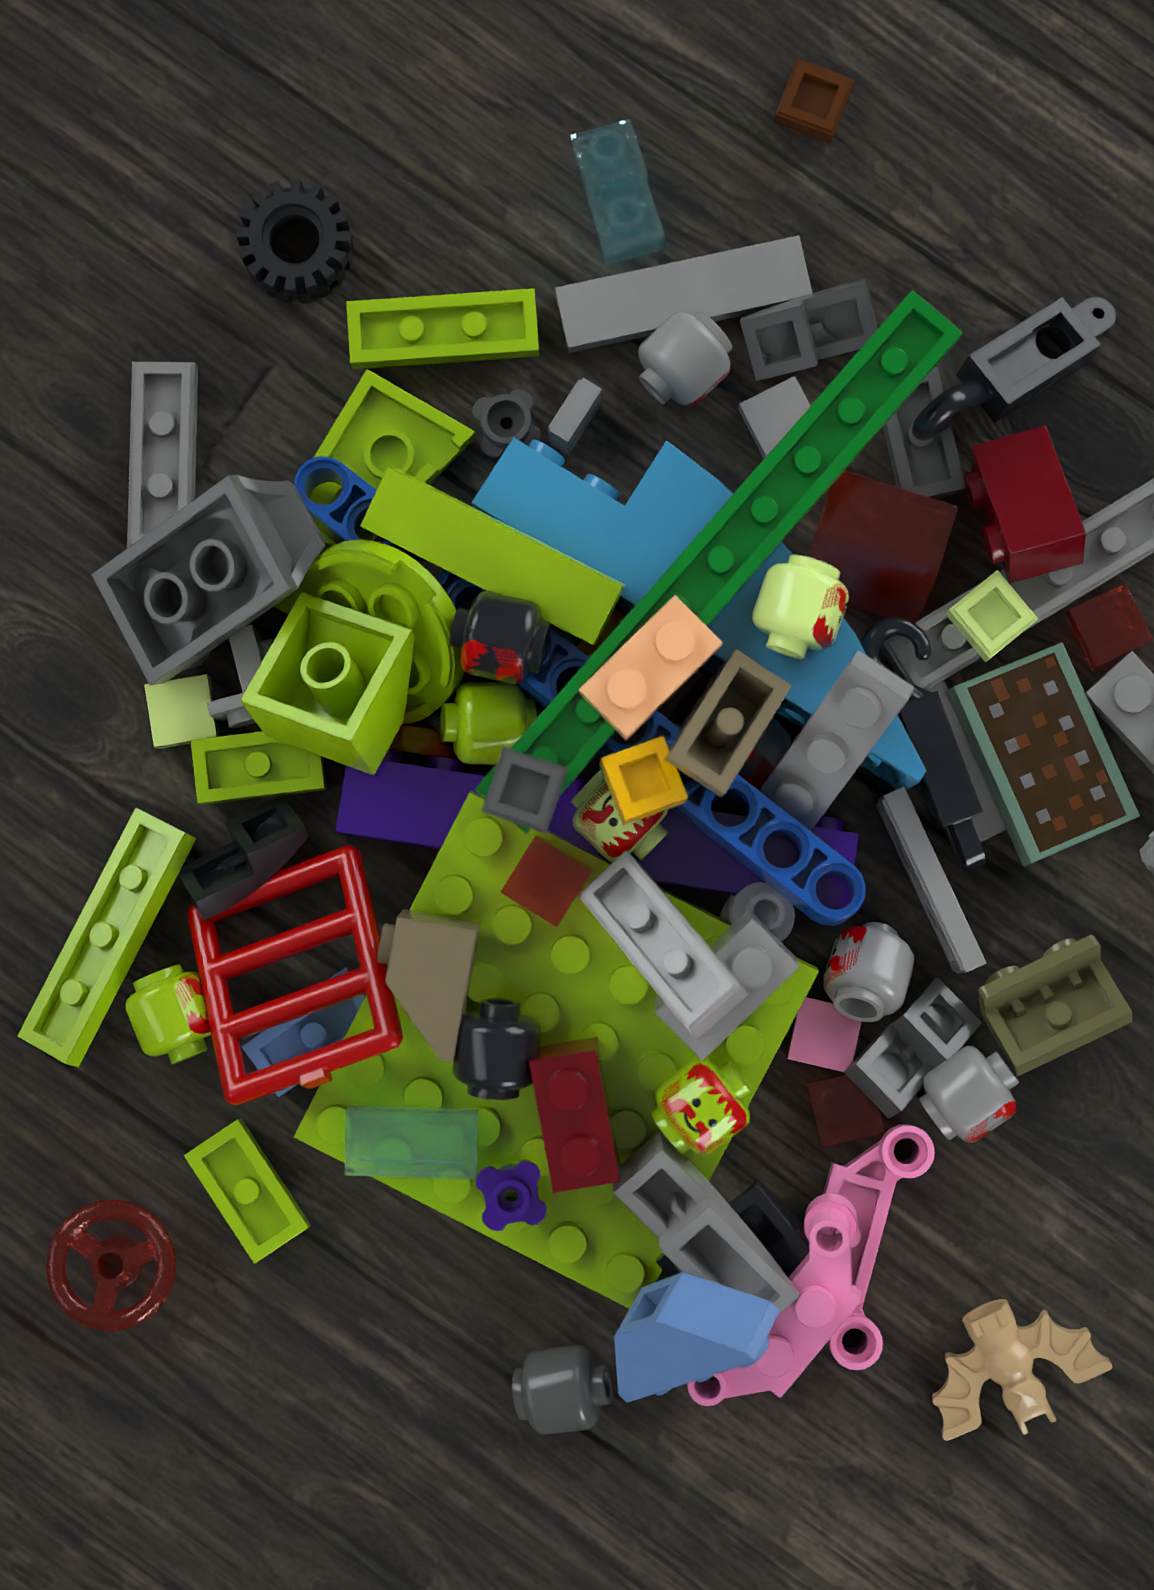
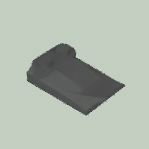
(209, 572)

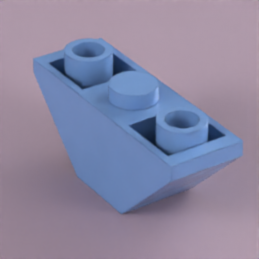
(687, 1333)

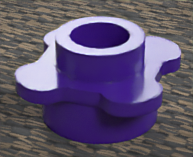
(497, 1182)

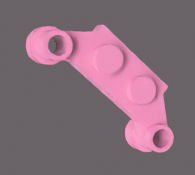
(869, 1186)
(808, 1322)

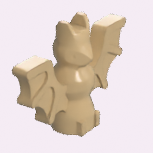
(1007, 1357)

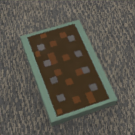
(1042, 754)

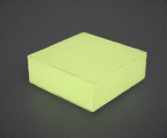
(991, 616)
(180, 711)

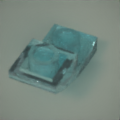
(618, 192)

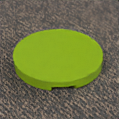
(402, 592)

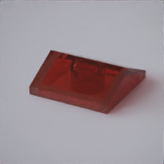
(883, 543)

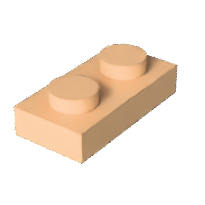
(650, 667)

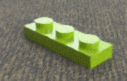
(442, 328)

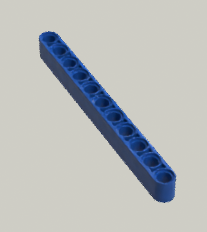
(562, 661)

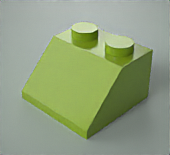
(334, 683)

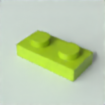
(253, 768)
(247, 1190)

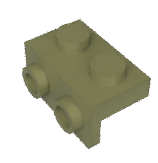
(1052, 1004)

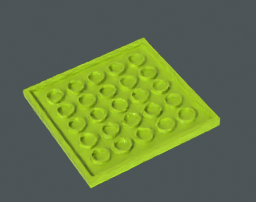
(576, 990)

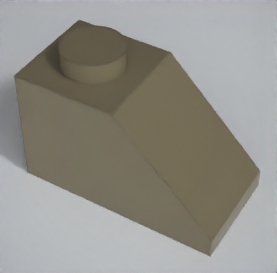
(727, 722)
(431, 973)

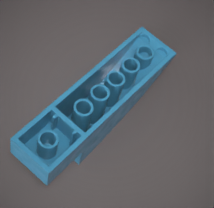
(645, 538)

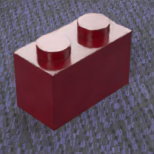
(1025, 504)
(575, 1115)

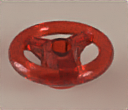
(133, 1255)

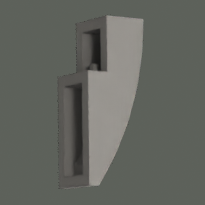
(698, 1224)

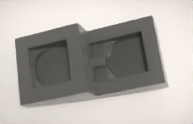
(809, 329)
(912, 1044)

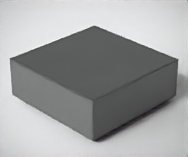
(524, 790)

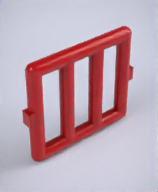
(215, 969)

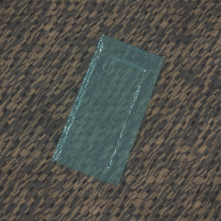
(411, 1142)

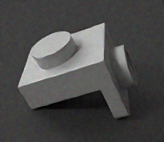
(248, 654)

